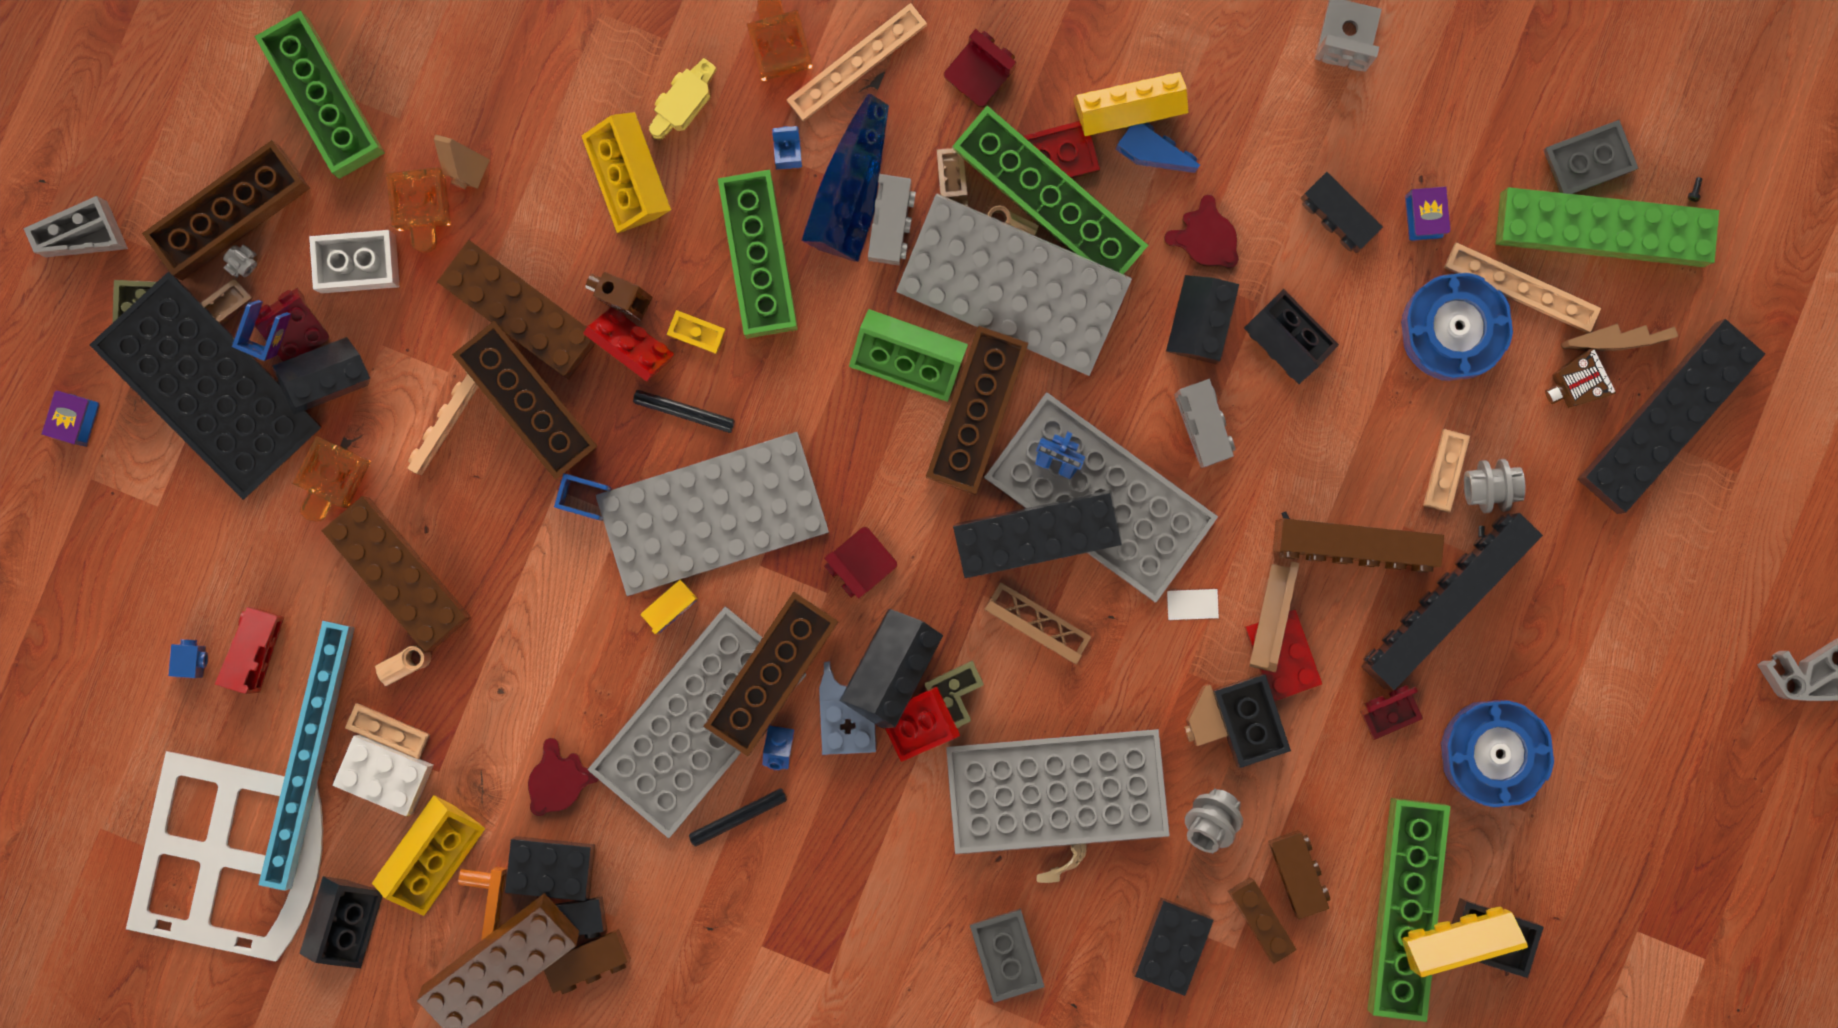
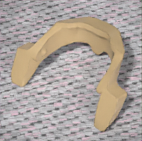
(1079, 853)

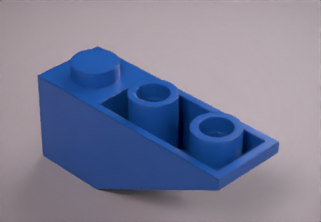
(1149, 149)

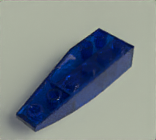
(850, 185)

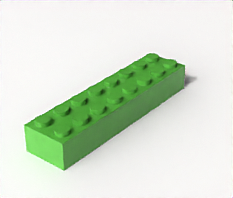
(1047, 193)
(1607, 227)
(1407, 903)

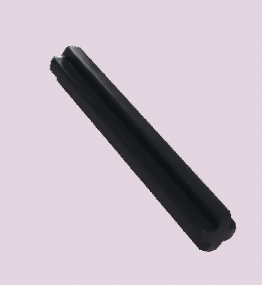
(684, 411)
(737, 817)

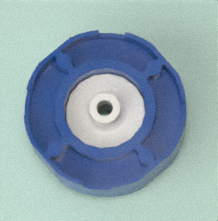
(1481, 320)
(1523, 756)

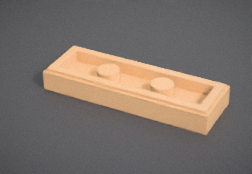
(1446, 470)
(387, 731)

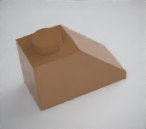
(460, 162)
(1205, 719)

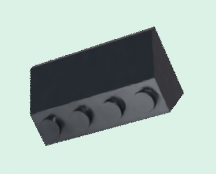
(891, 668)

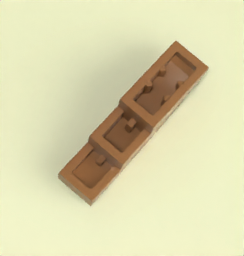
(952, 176)
(227, 301)
(1613, 340)

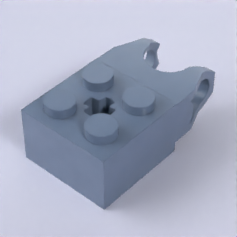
(834, 713)

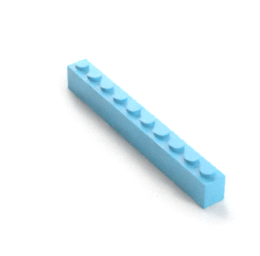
(306, 756)

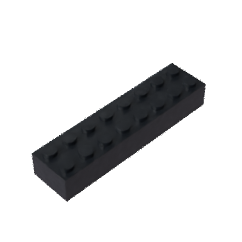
(1671, 416)
(1451, 600)

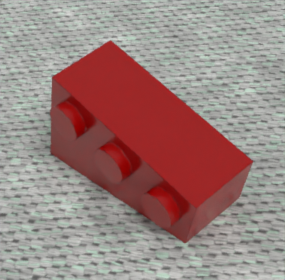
(250, 651)

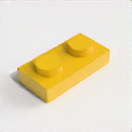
(696, 332)

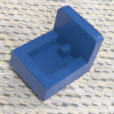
(787, 147)
(777, 747)

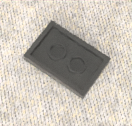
(1591, 158)
(1007, 955)

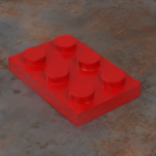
(1067, 148)
(629, 343)
(1295, 666)
(922, 725)

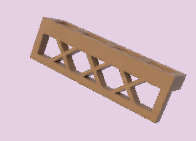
(1274, 617)
(1033, 632)

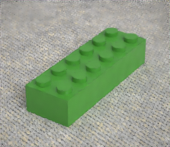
(319, 94)
(757, 254)

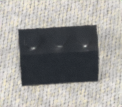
(1202, 318)
(1291, 336)
(321, 375)
(341, 923)

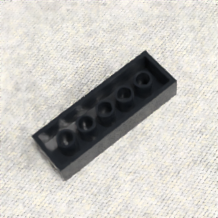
(1037, 534)

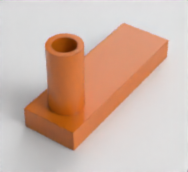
(495, 884)

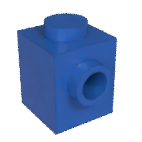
(187, 659)

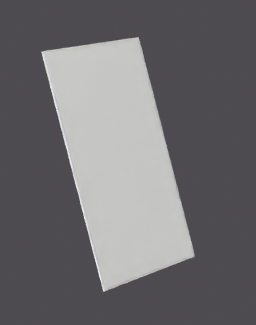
(1192, 604)

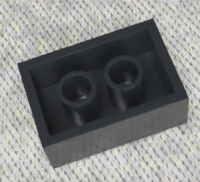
(1251, 720)
(550, 868)
(1172, 946)
(1516, 962)

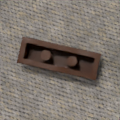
(1299, 874)
(1262, 920)
(588, 962)

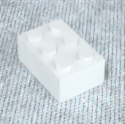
(354, 261)
(383, 775)

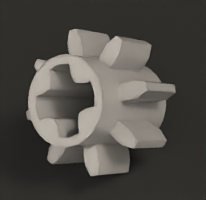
(240, 261)

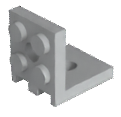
(1354, 50)

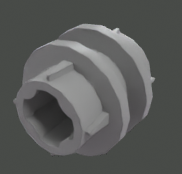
(1495, 485)
(1213, 821)

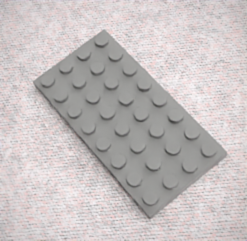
(1013, 284)
(712, 514)
(1154, 516)
(664, 754)
(1057, 792)

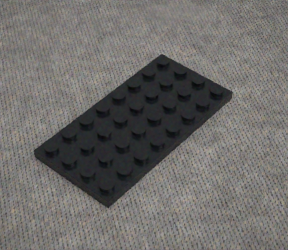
(203, 386)

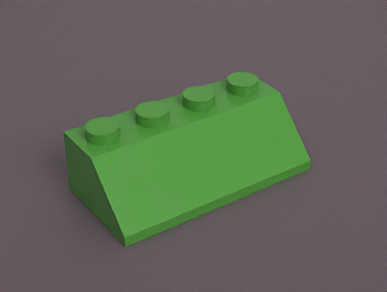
(907, 355)

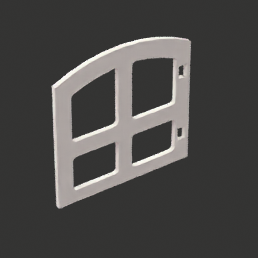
(216, 854)

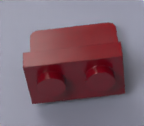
(980, 68)
(303, 330)
(860, 563)
(1391, 714)

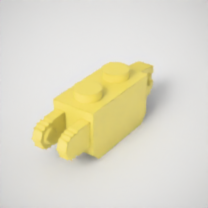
(683, 100)

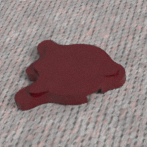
(1207, 236)
(557, 780)

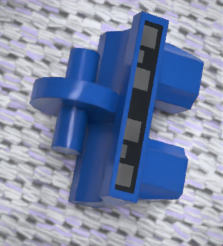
(1071, 460)

